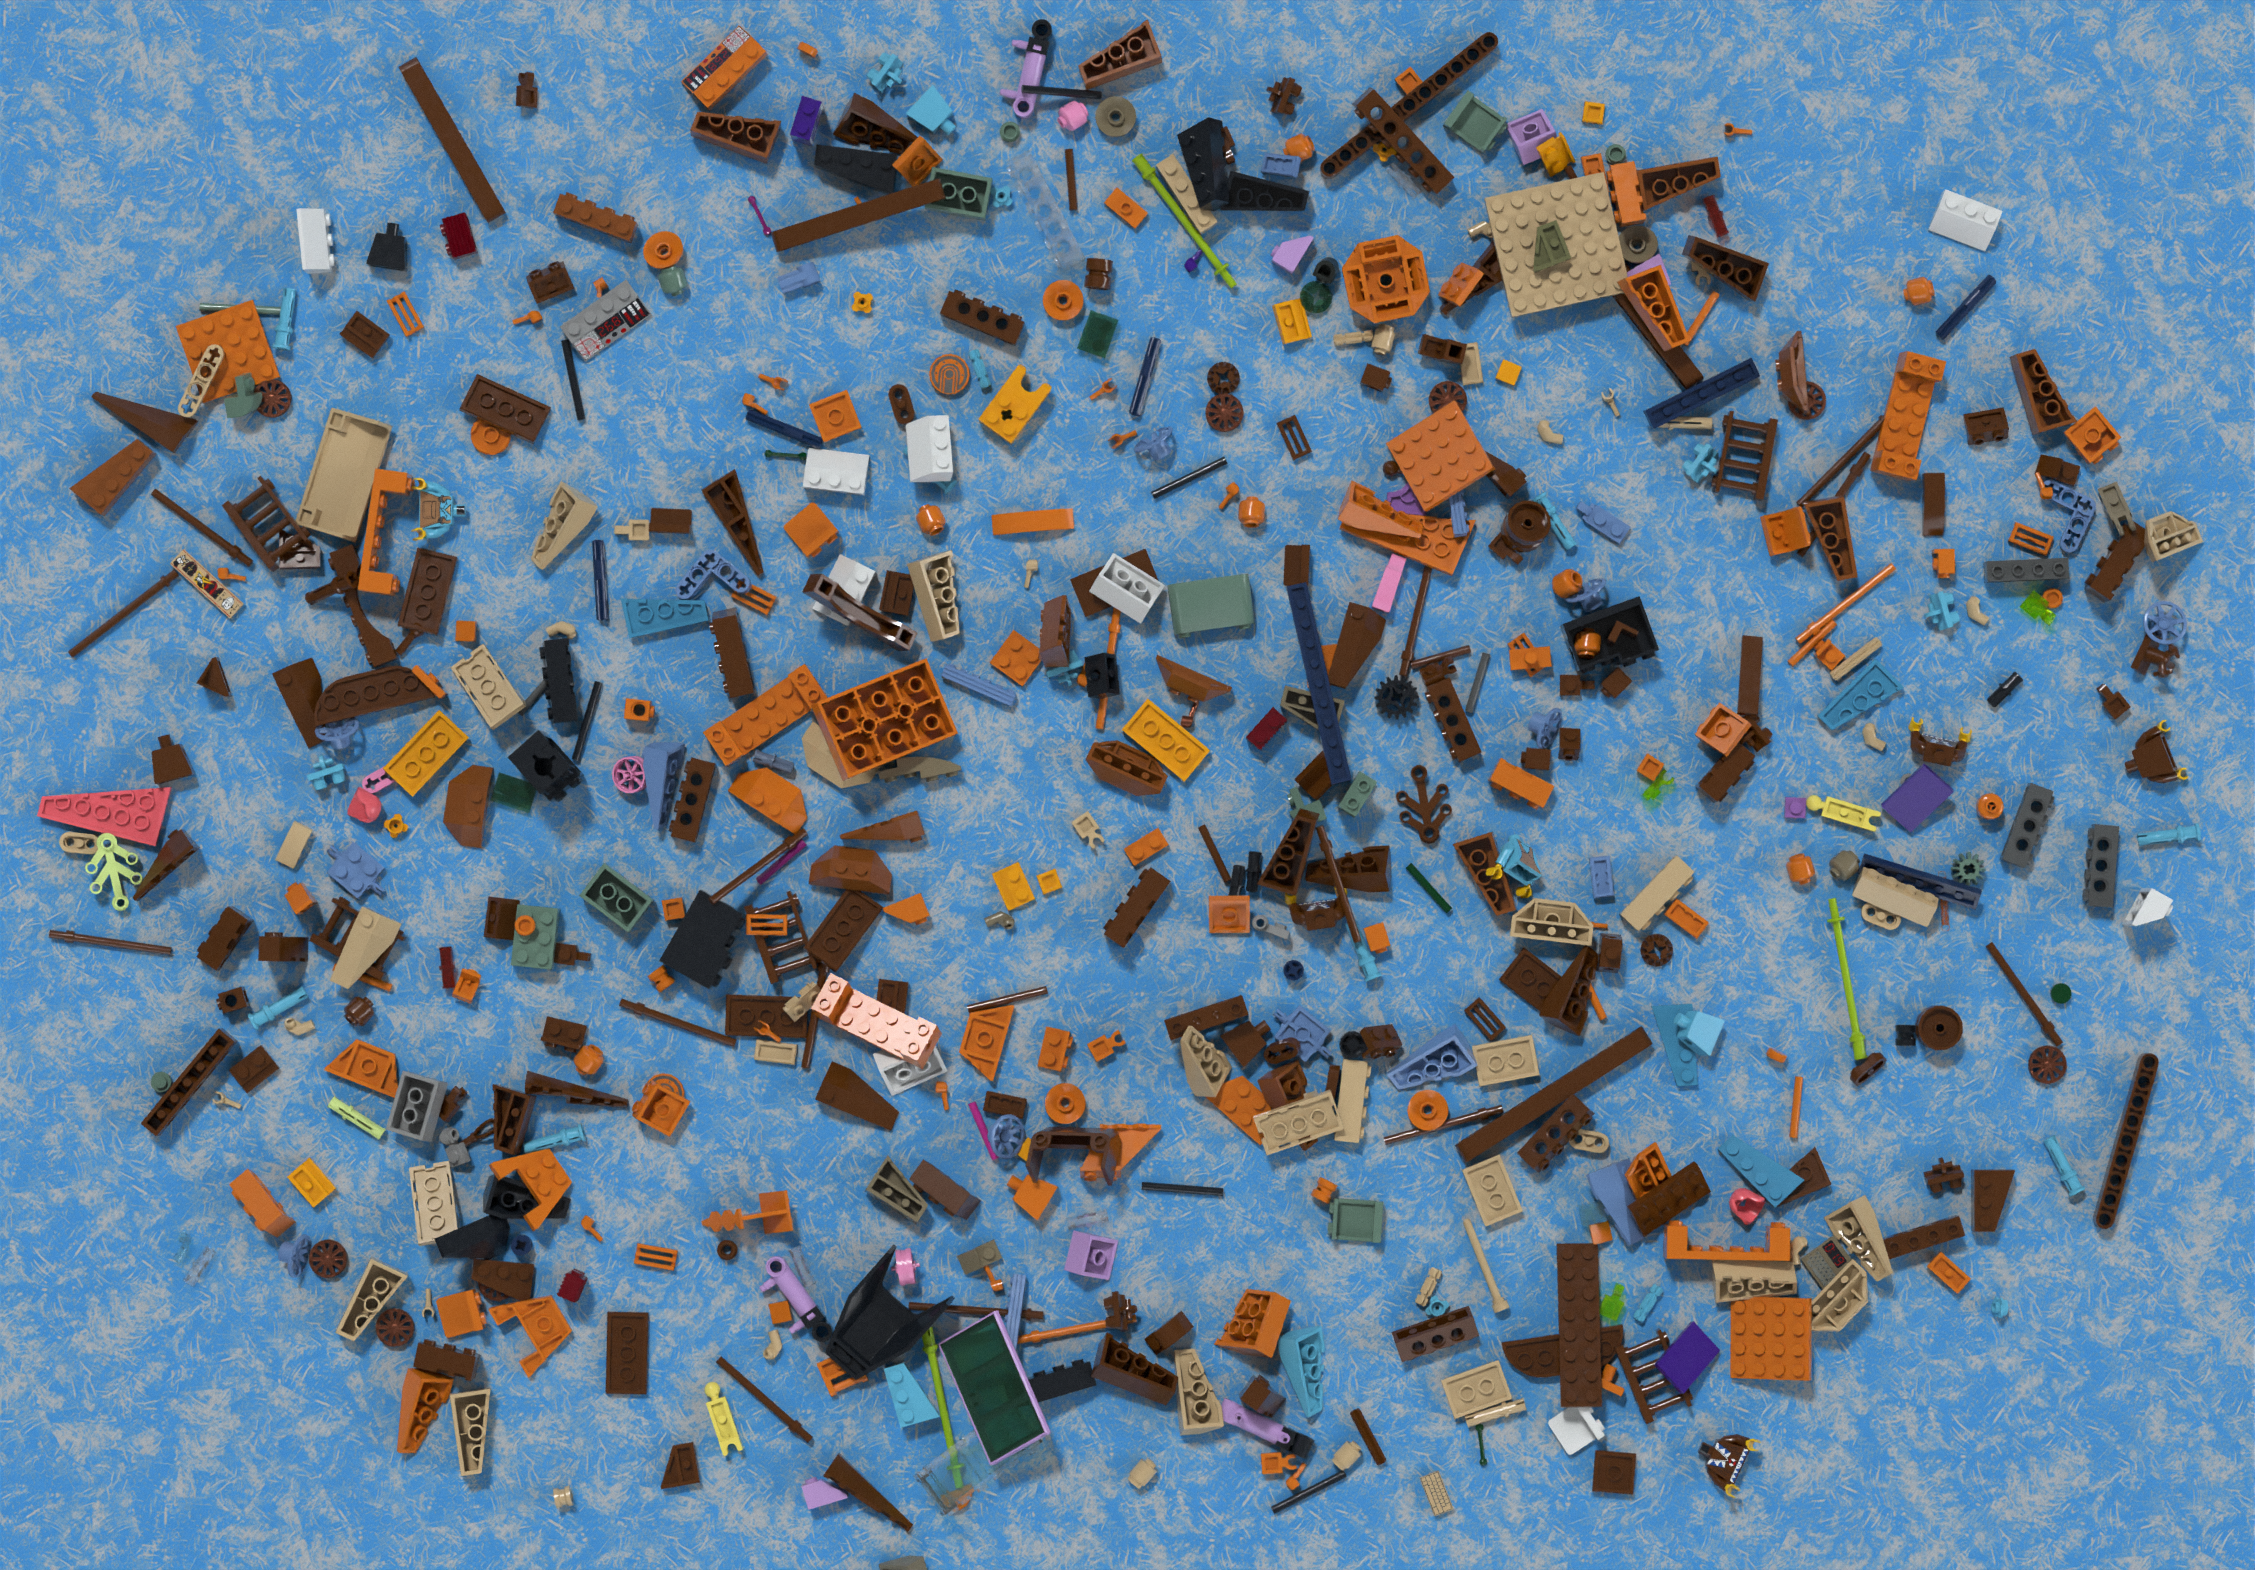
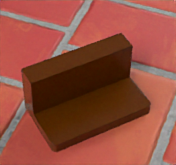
(670, 521)
(1296, 564)
(1621, 628)
(1315, 777)
(500, 918)

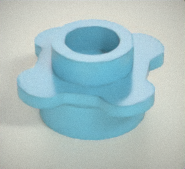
(1006, 200)
(1434, 1301)
(1999, 1307)

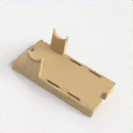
(495, 697)
(1297, 1120)
(433, 1194)

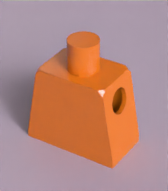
(1030, 1195)

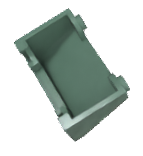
(1211, 604)

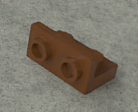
(549, 281)
(1986, 426)
(563, 1033)

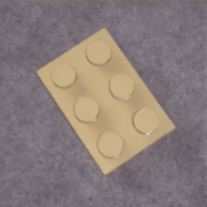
(1505, 1060)
(1492, 1190)
(1476, 1389)

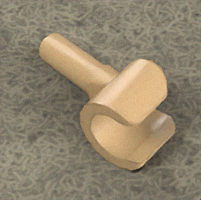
(1611, 402)
(1031, 565)
(227, 1101)
(428, 1304)

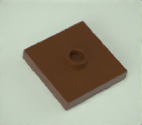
(1614, 1472)

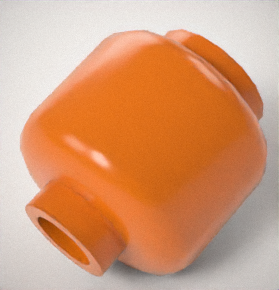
(1299, 146)
(1919, 291)
(1251, 512)
(930, 519)
(1567, 583)
(1587, 643)
(1983, 803)
(1800, 868)
(588, 1059)

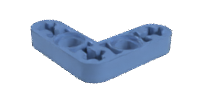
(2077, 513)
(715, 568)

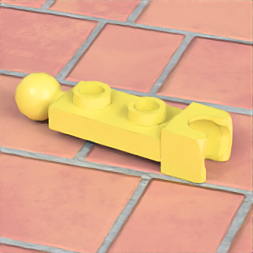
(1843, 811)
(722, 1419)

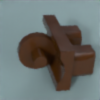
(1280, 95)
(1755, 736)
(1944, 1172)
(1122, 1311)

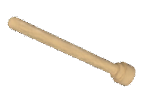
(1498, 1302)

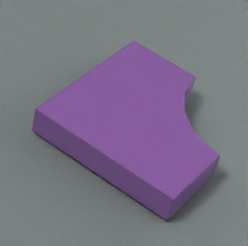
(1405, 501)

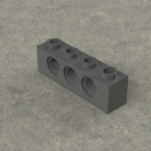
(2026, 570)
(2045, 799)
(2109, 857)

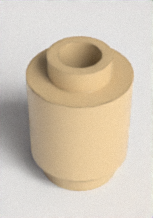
(1383, 339)
(1346, 1455)
(1142, 1473)

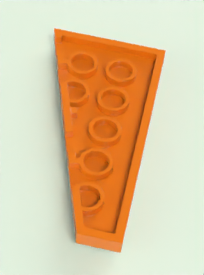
(1434, 548)

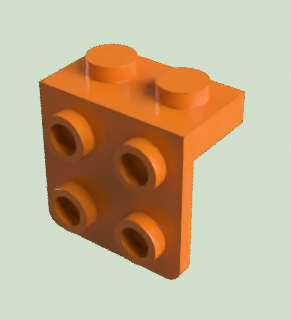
(811, 530)
(1785, 531)
(461, 1313)

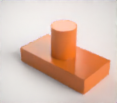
(1530, 658)
(1606, 1380)

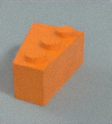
(1626, 194)

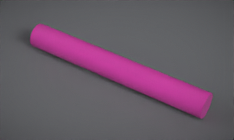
(982, 1128)

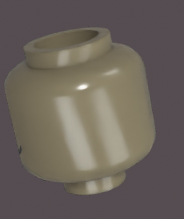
(1844, 865)

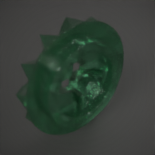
(1308, 301)

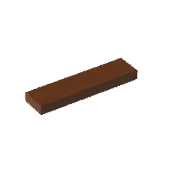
(1749, 675)

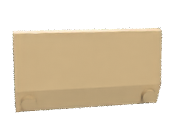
(343, 474)

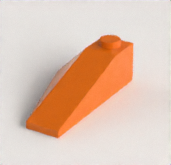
(1367, 512)
(420, 1400)

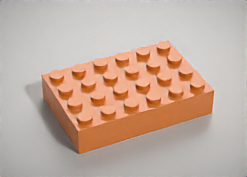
(884, 719)

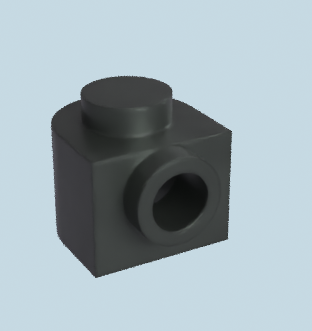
(1326, 270)

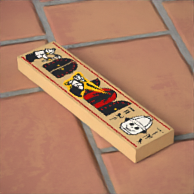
(207, 583)

